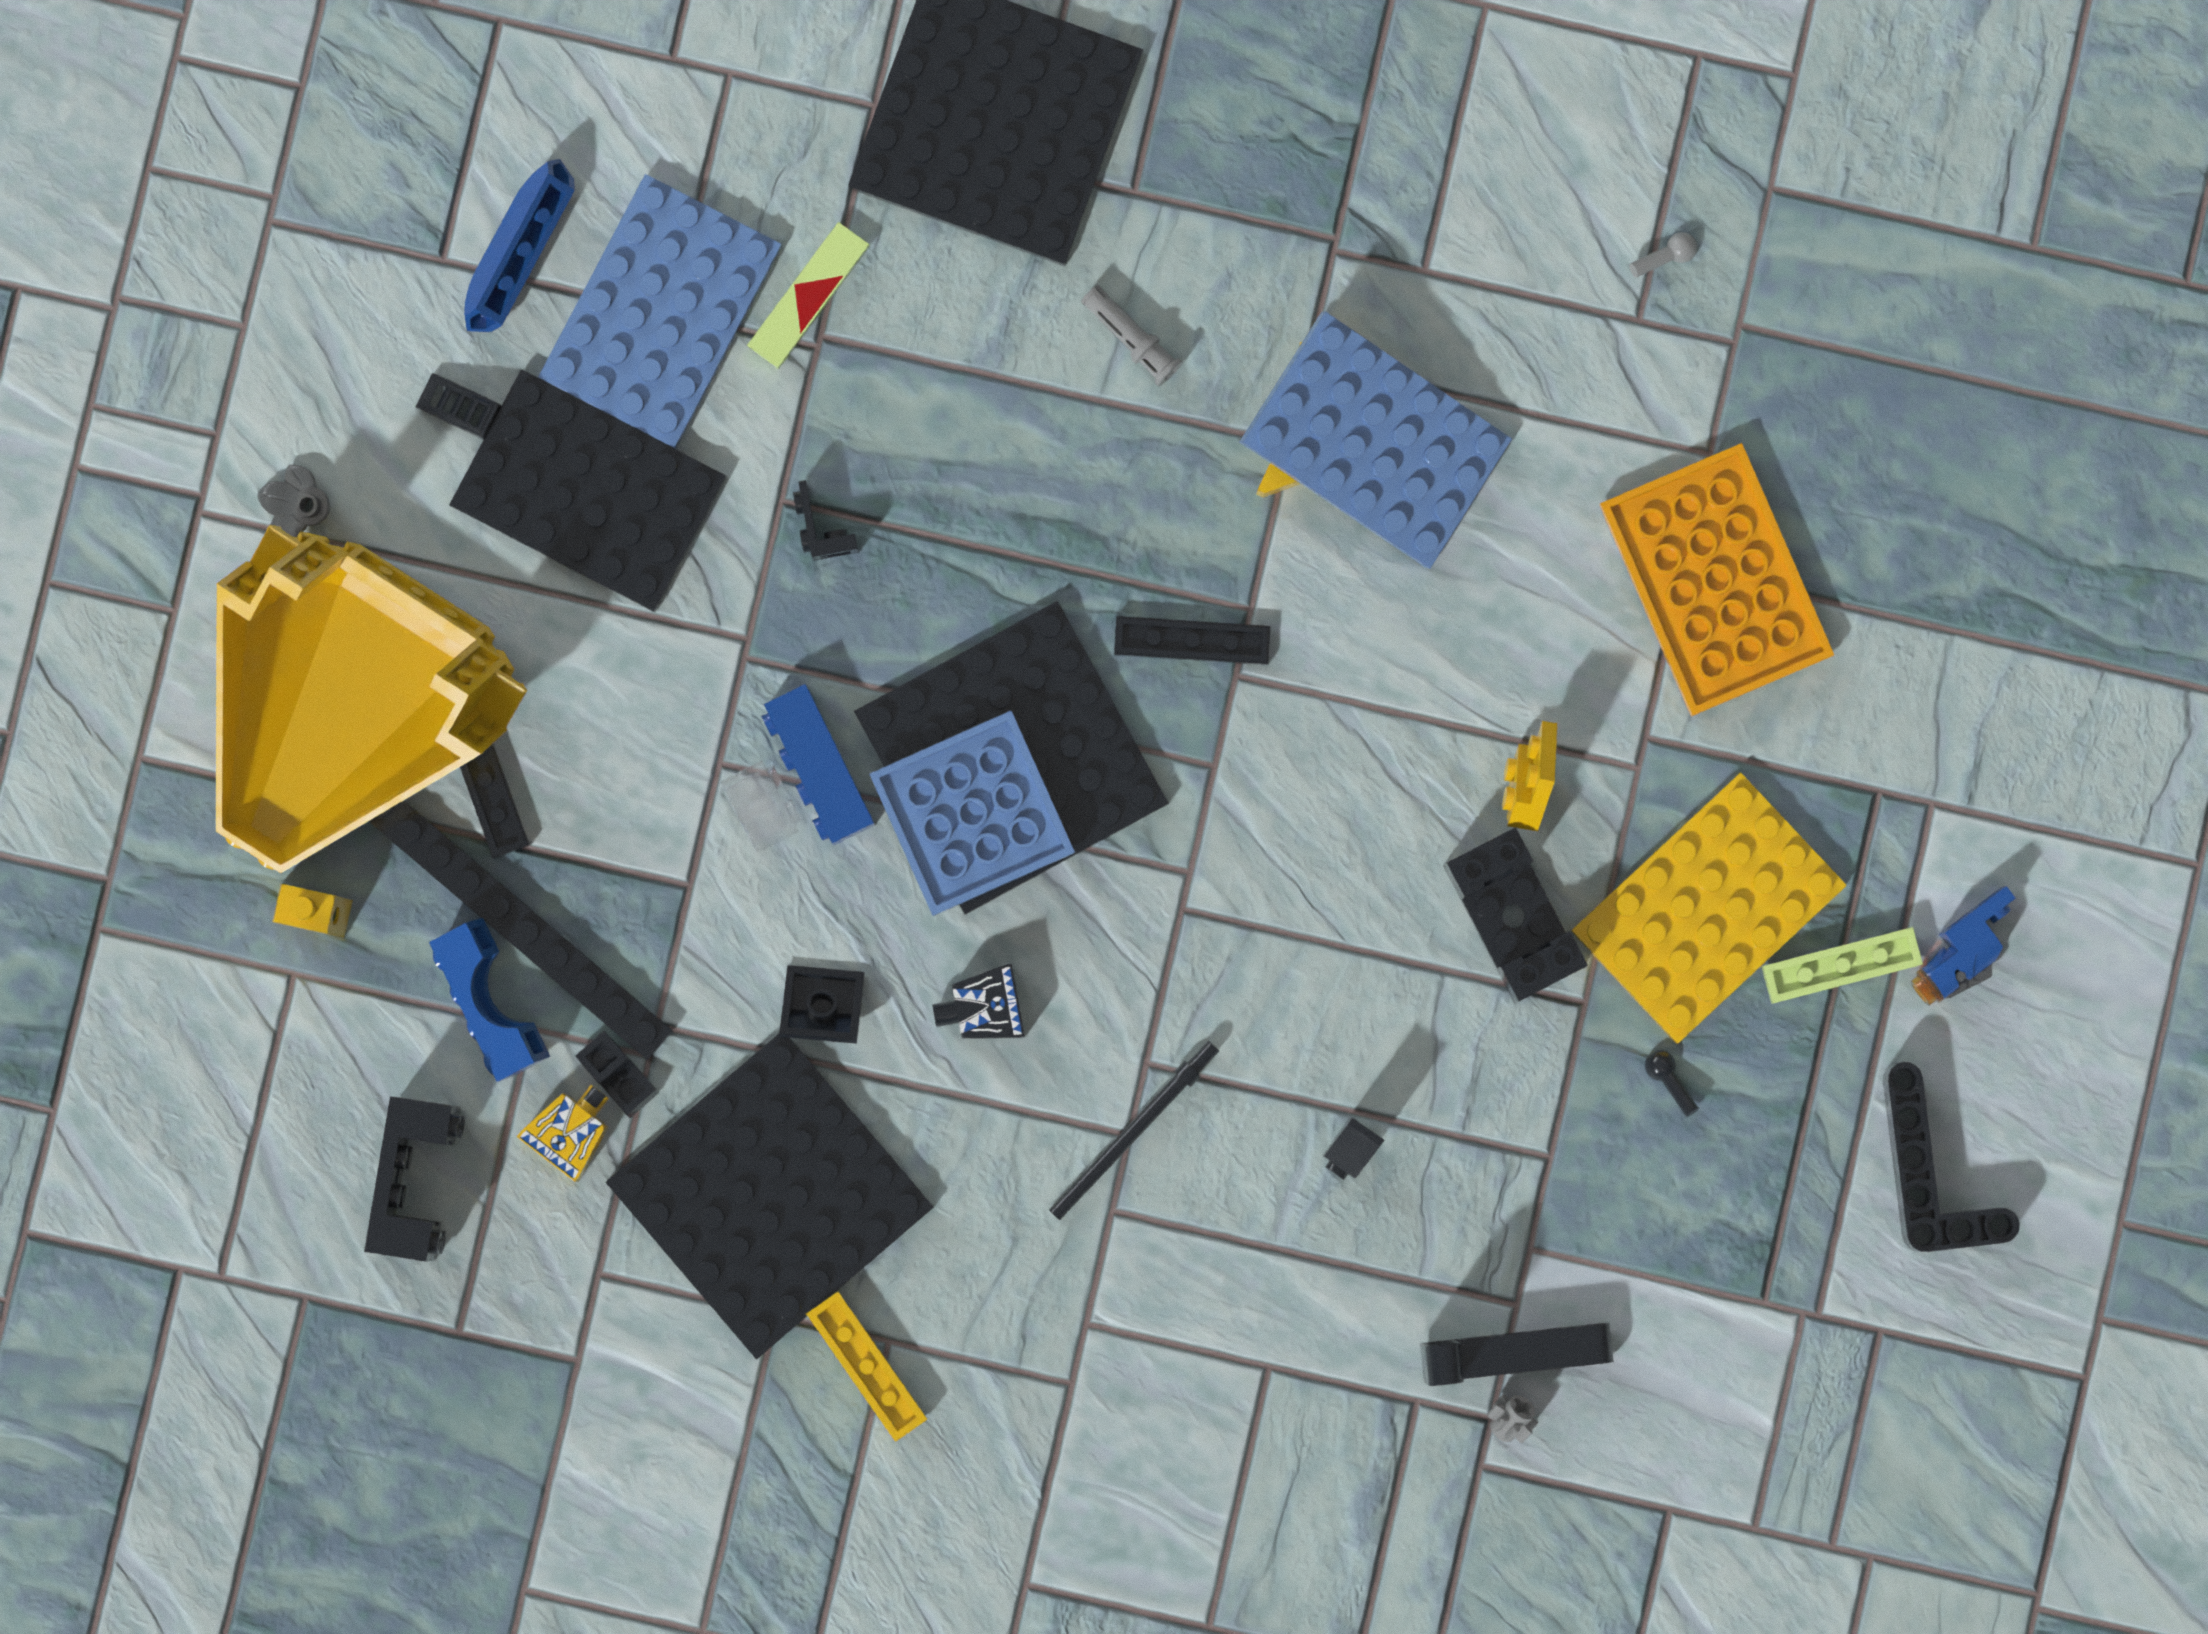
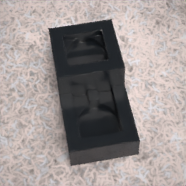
(617, 1074)

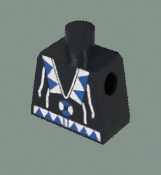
(984, 1006)

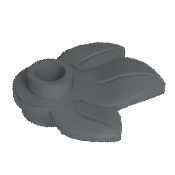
(289, 499)

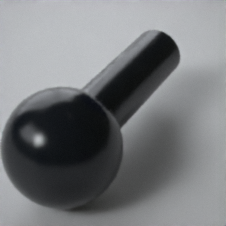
(1661, 1067)

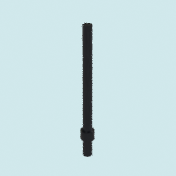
(1185, 1075)

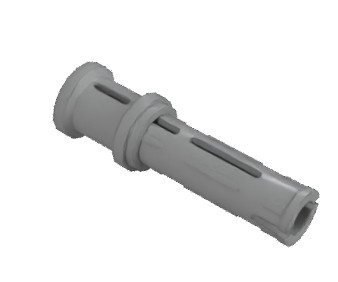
(1143, 347)

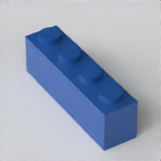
(819, 765)

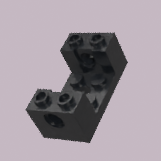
(1502, 876)
(400, 1234)

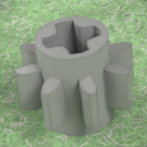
(1512, 1418)

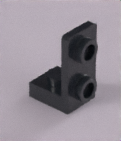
(836, 542)

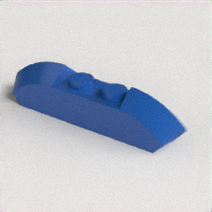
(517, 246)

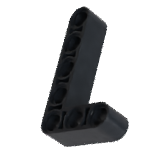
(1924, 1175)
(1516, 1352)

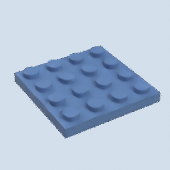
(972, 813)

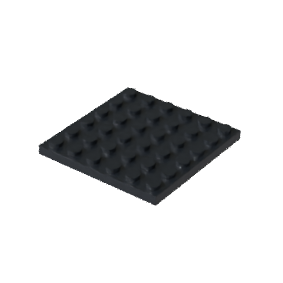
(996, 122)
(1061, 710)
(769, 1194)

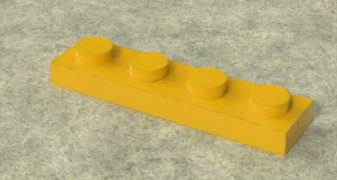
(867, 1366)

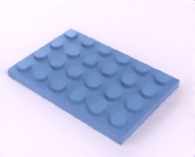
(660, 311)
(1375, 440)

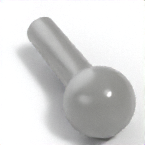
(1679, 248)

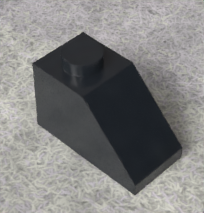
(1351, 1149)

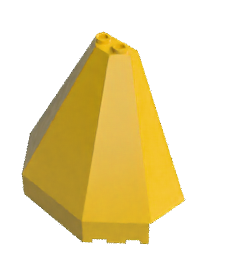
(341, 694)

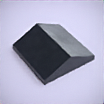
(822, 1004)

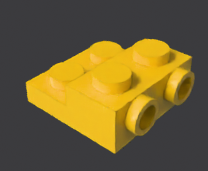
(1531, 779)

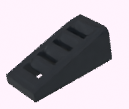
(486, 418)

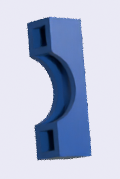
(465, 960)

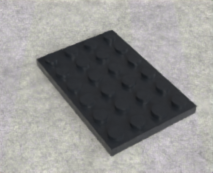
(588, 490)

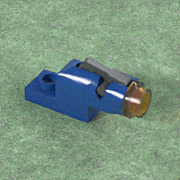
(1969, 954)

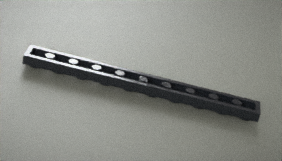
(523, 928)

